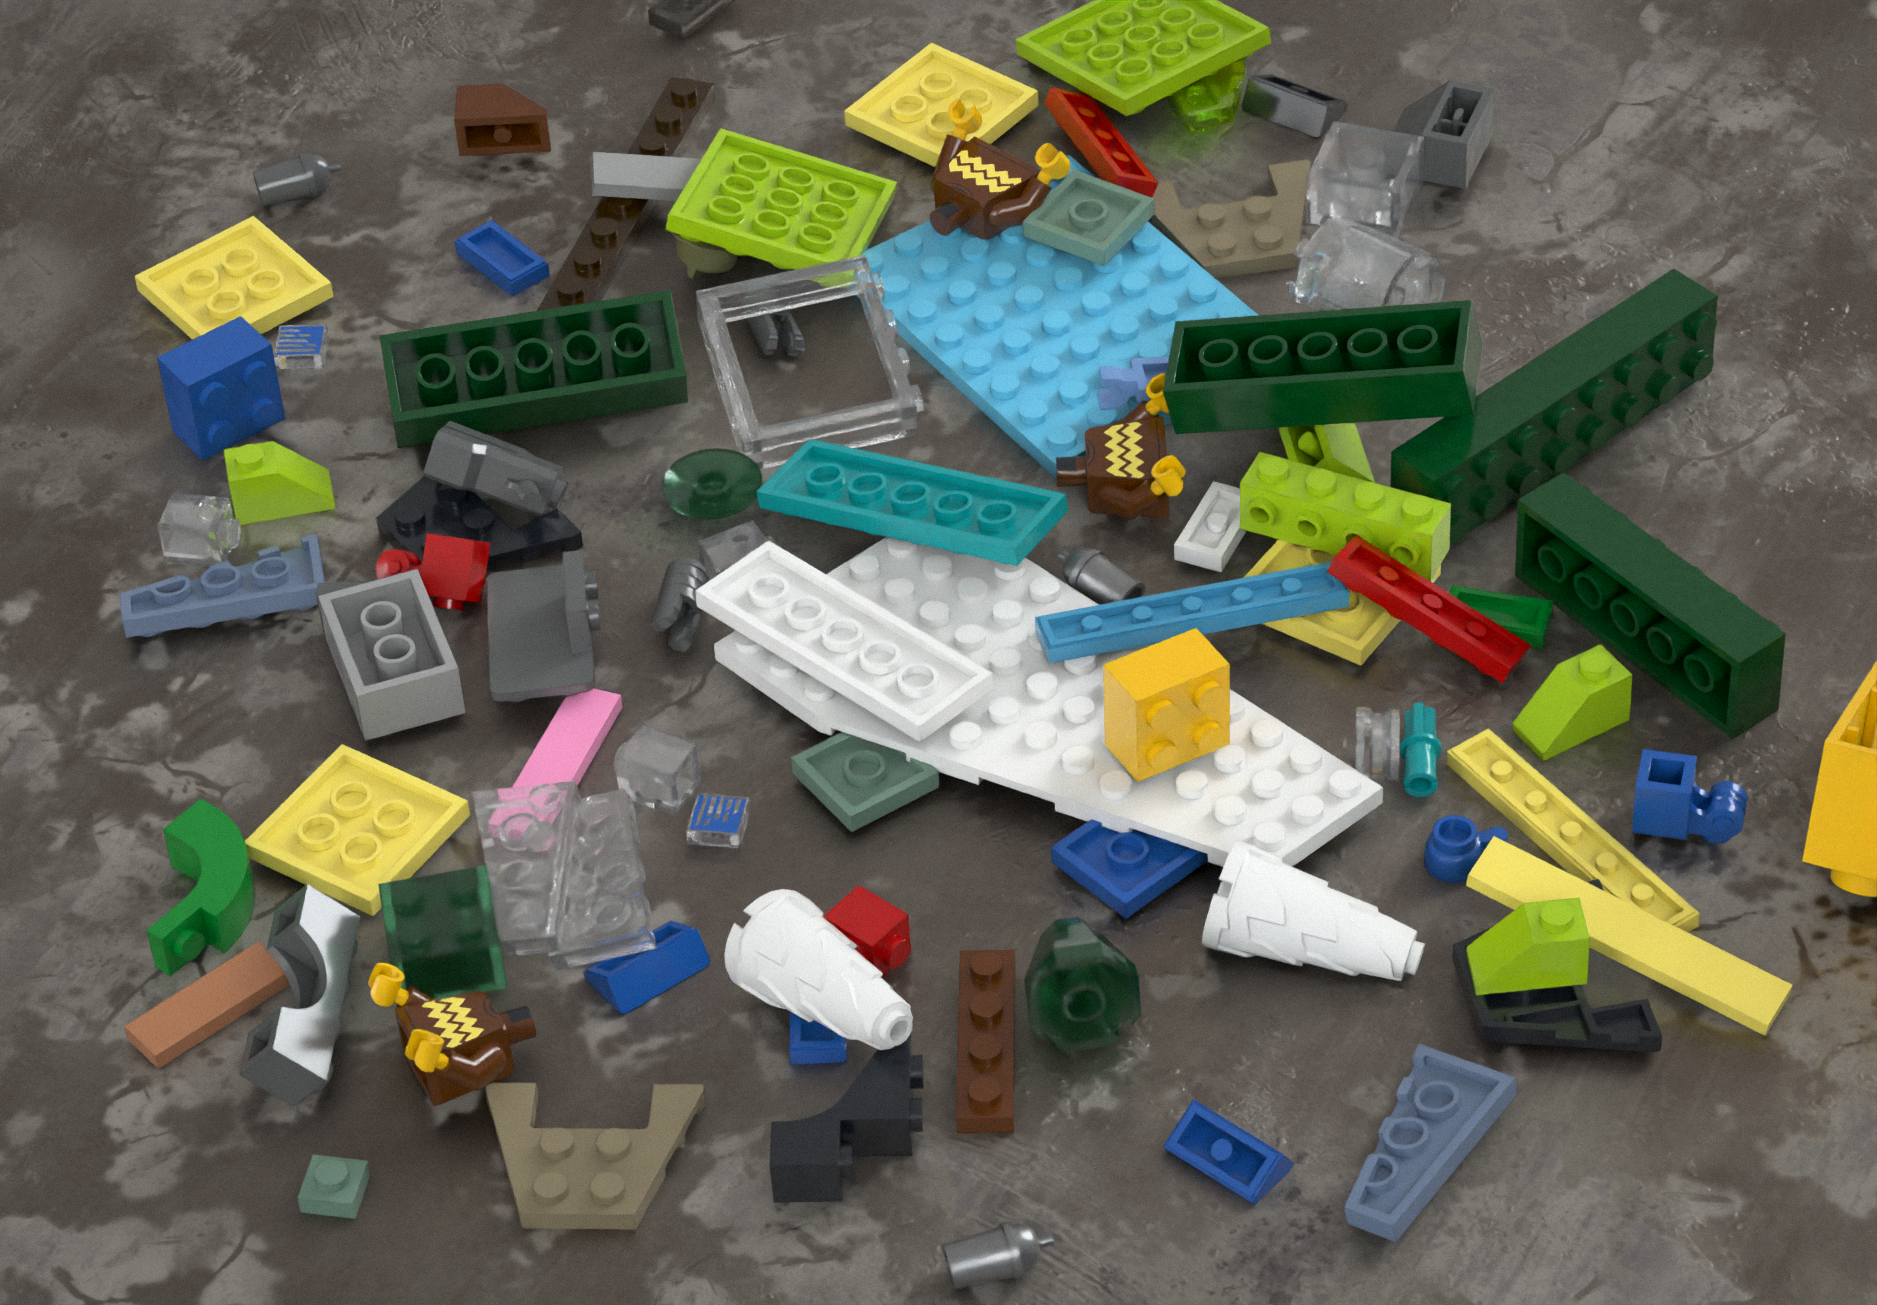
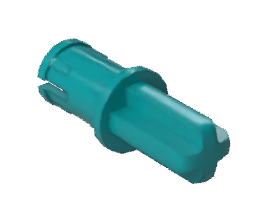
(1420, 751)

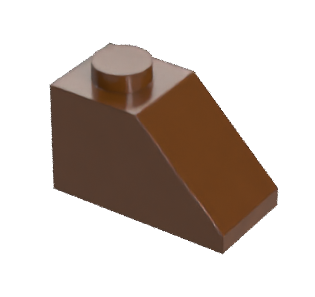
(499, 121)

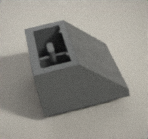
(1455, 130)

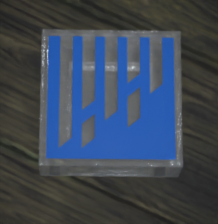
(301, 346)
(718, 820)

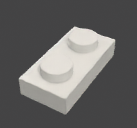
(1212, 529)

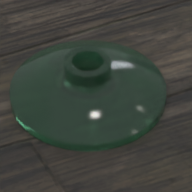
(712, 483)

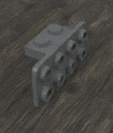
(542, 630)

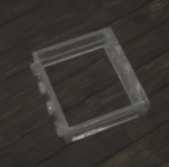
(792, 289)

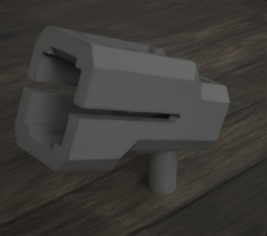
(495, 470)

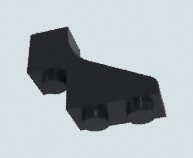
(869, 1120)

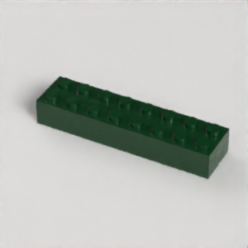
(1563, 403)

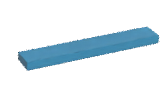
(1204, 607)

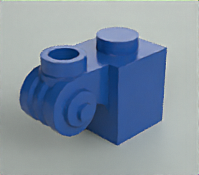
(1673, 805)

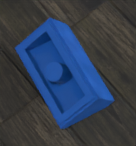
(641, 976)
(1227, 1153)

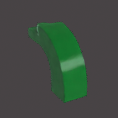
(218, 910)

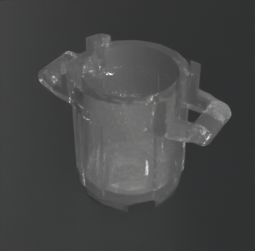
(1362, 268)

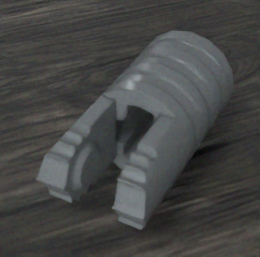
(774, 327)
(678, 602)

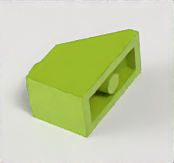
(275, 483)
(1576, 703)
(1532, 949)

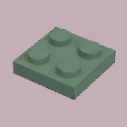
(1089, 217)
(862, 778)

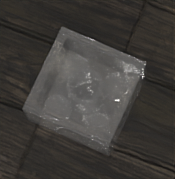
(1366, 177)

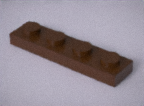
(986, 1041)

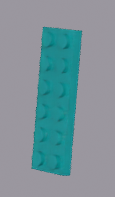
(913, 501)

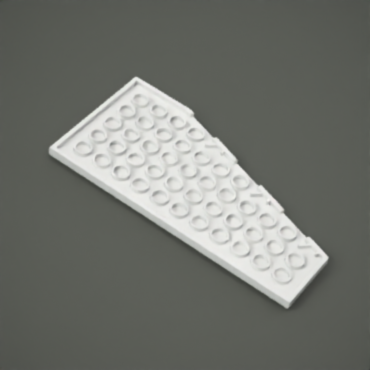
(1046, 719)

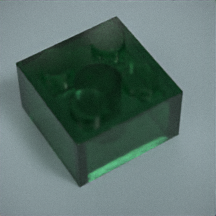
(444, 932)

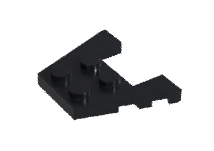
(463, 514)
(1557, 1014)

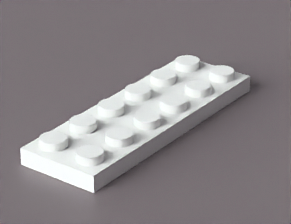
(845, 640)

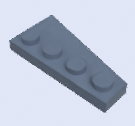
(227, 592)
(1432, 1129)

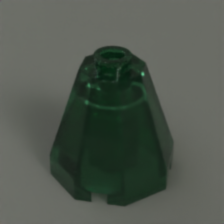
(1080, 987)

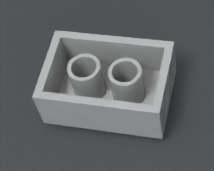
(391, 654)

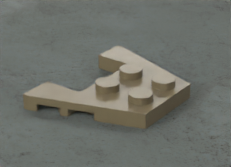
(1244, 234)
(588, 1173)

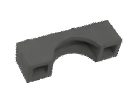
(314, 947)

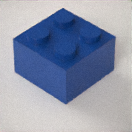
(221, 388)

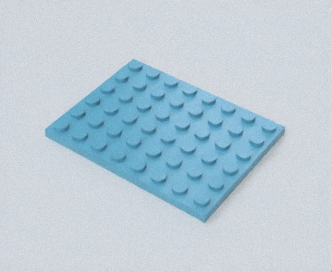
(1033, 324)

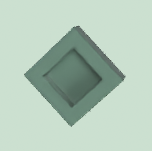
(334, 1186)

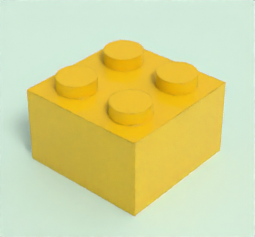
(1166, 704)

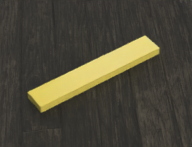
(1564, 828)
(1637, 937)

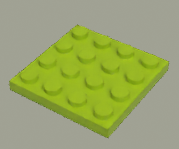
(1141, 48)
(779, 204)

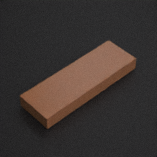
(207, 1005)

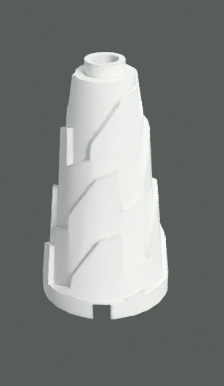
(1298, 920)
(812, 969)

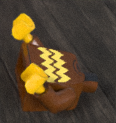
(984, 186)
(1127, 463)
(453, 1040)

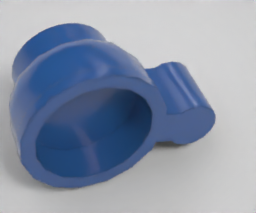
(1456, 847)

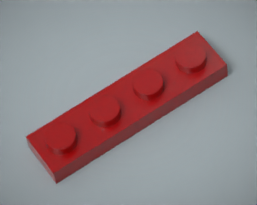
(1099, 141)
(1429, 609)

